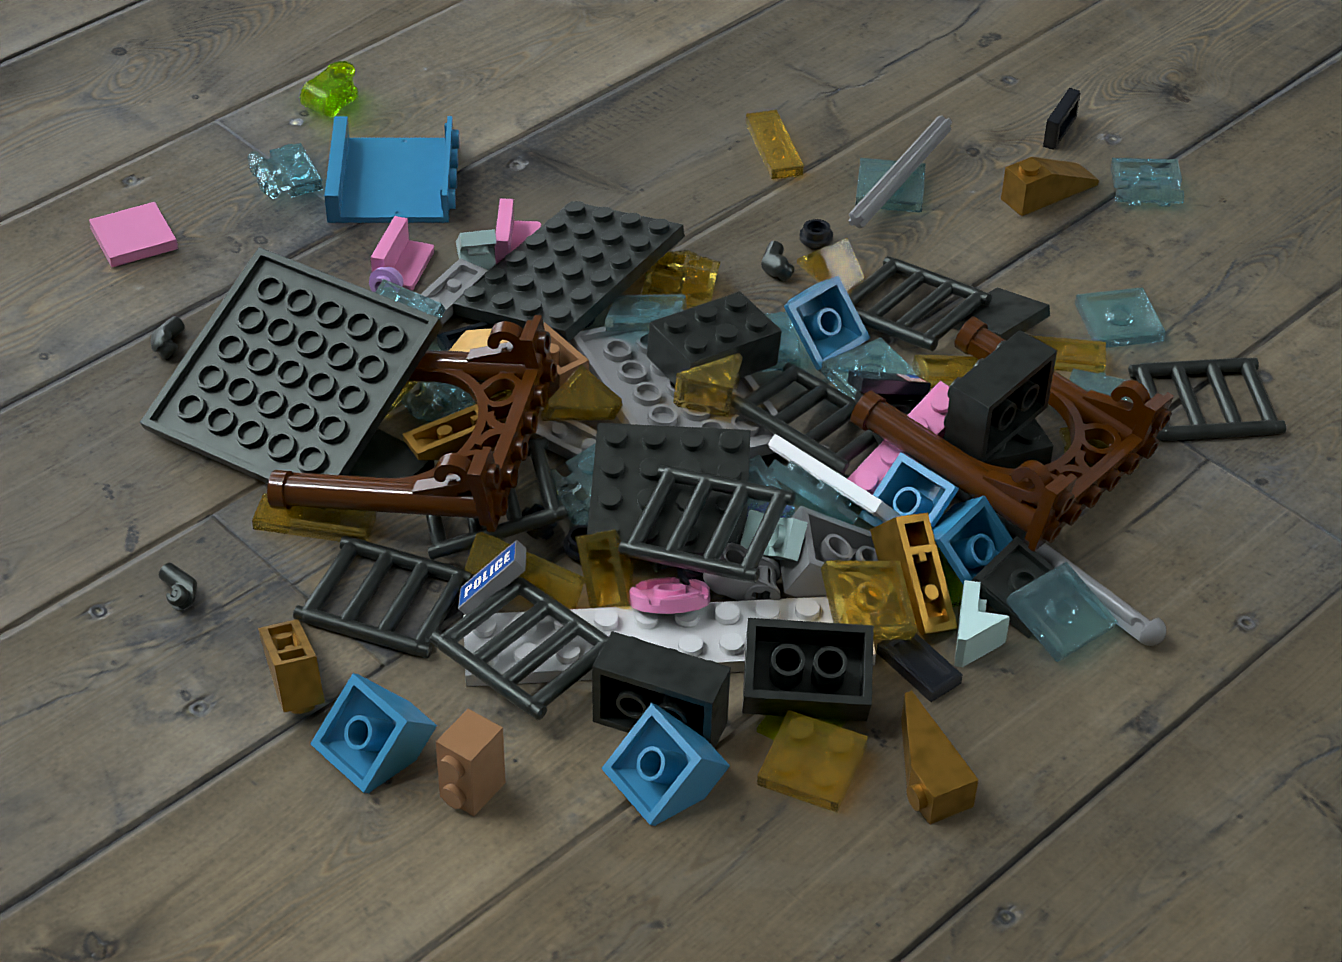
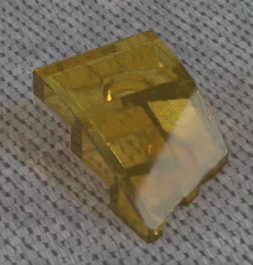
(683, 274)

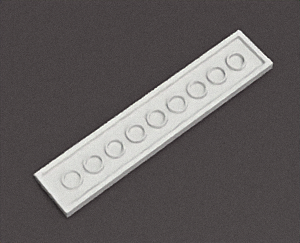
(706, 633)

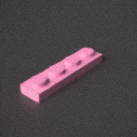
(929, 413)

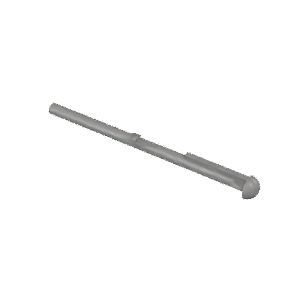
(1146, 631)

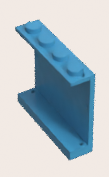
(391, 177)

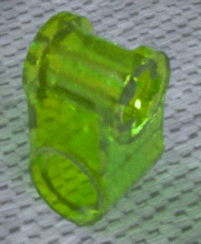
(330, 89)

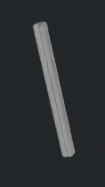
(899, 172)

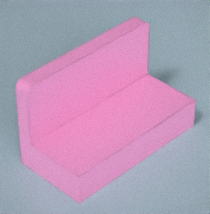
(510, 232)
(400, 253)

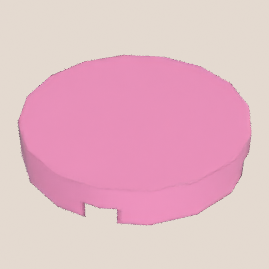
(669, 596)

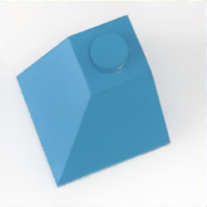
(826, 320)
(912, 490)
(970, 536)
(372, 733)
(664, 766)

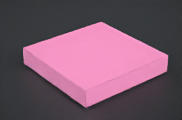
(133, 234)

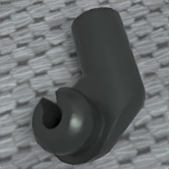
(776, 264)
(162, 337)
(182, 585)

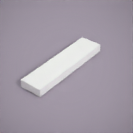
(835, 480)

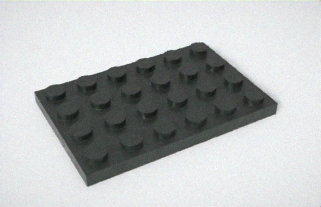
(570, 268)

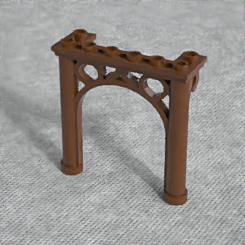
(475, 478)
(1034, 494)

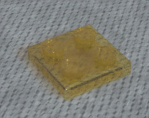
(870, 596)
(812, 761)

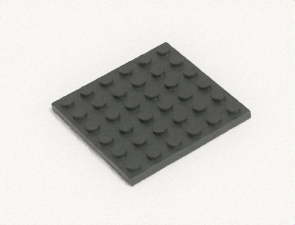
(291, 371)

